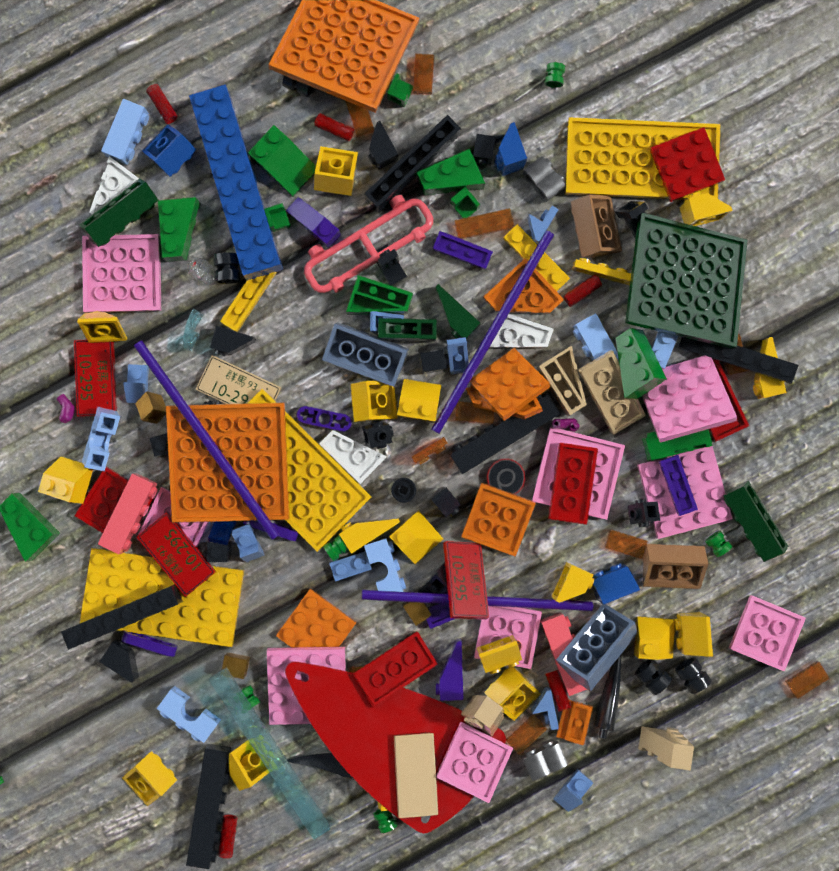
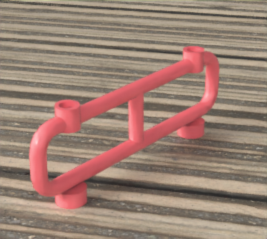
(398, 206)

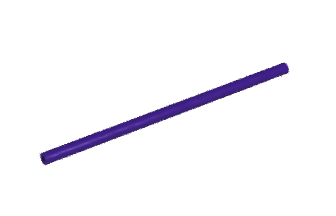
(492, 332)
(206, 439)
(492, 600)

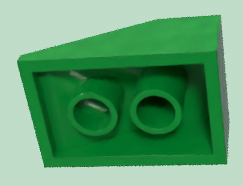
(282, 160)

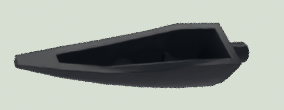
(609, 700)
(323, 761)

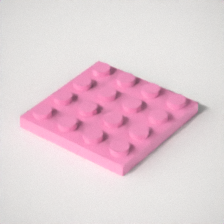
(122, 274)
(689, 400)
(605, 475)
(705, 485)
(282, 701)

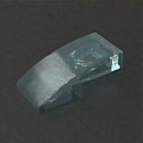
(190, 336)

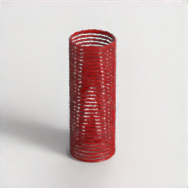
(164, 102)
(334, 127)
(576, 295)
(558, 690)
(227, 846)

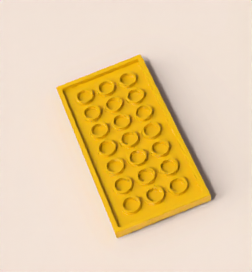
(615, 156)
(318, 487)
(203, 616)

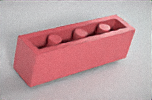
(128, 513)
(559, 637)

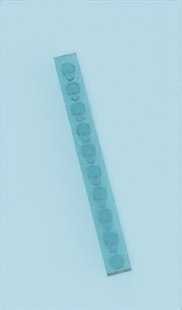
(269, 753)

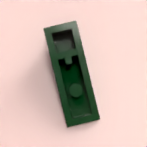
(458, 318)
(408, 329)

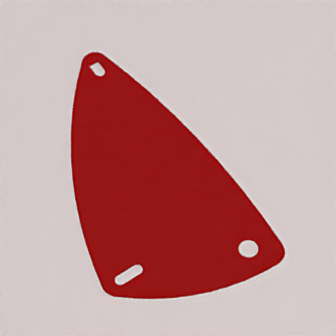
(364, 735)

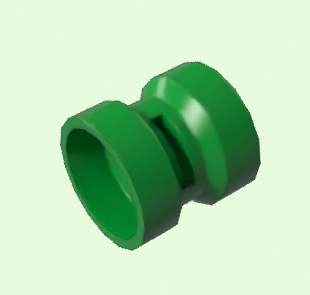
(555, 72)
(718, 544)
(336, 548)
(248, 691)
(385, 820)

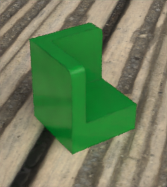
(399, 91)
(465, 203)
(277, 217)

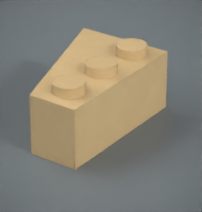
(564, 381)
(483, 714)
(668, 745)

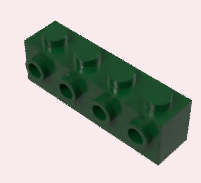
(119, 212)
(755, 521)

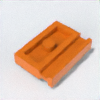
(575, 722)

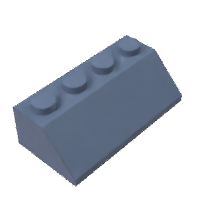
(365, 354)
(597, 646)

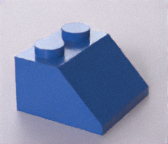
(169, 150)
(511, 153)
(614, 583)

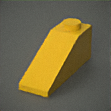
(764, 385)
(363, 532)

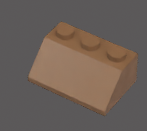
(596, 225)
(674, 566)

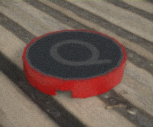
(506, 475)

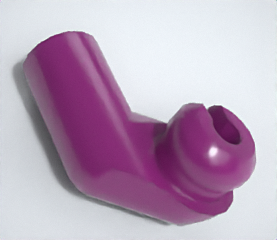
(67, 409)
(566, 423)

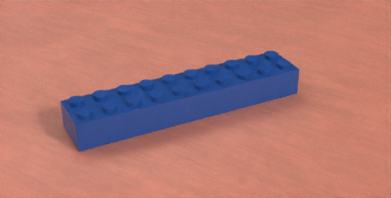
(236, 182)

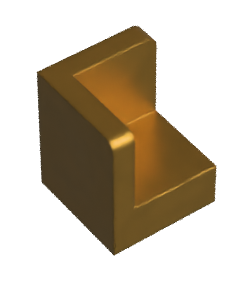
(151, 407)
(417, 611)
(236, 665)

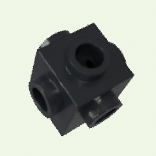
(378, 434)
(643, 513)

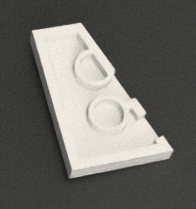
(114, 181)
(522, 334)
(352, 456)

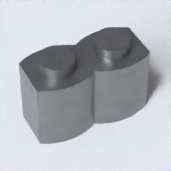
(544, 178)
(544, 759)

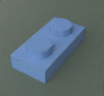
(350, 566)

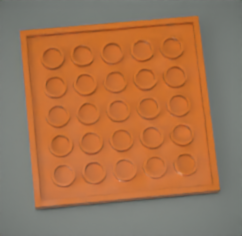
(345, 48)
(254, 445)

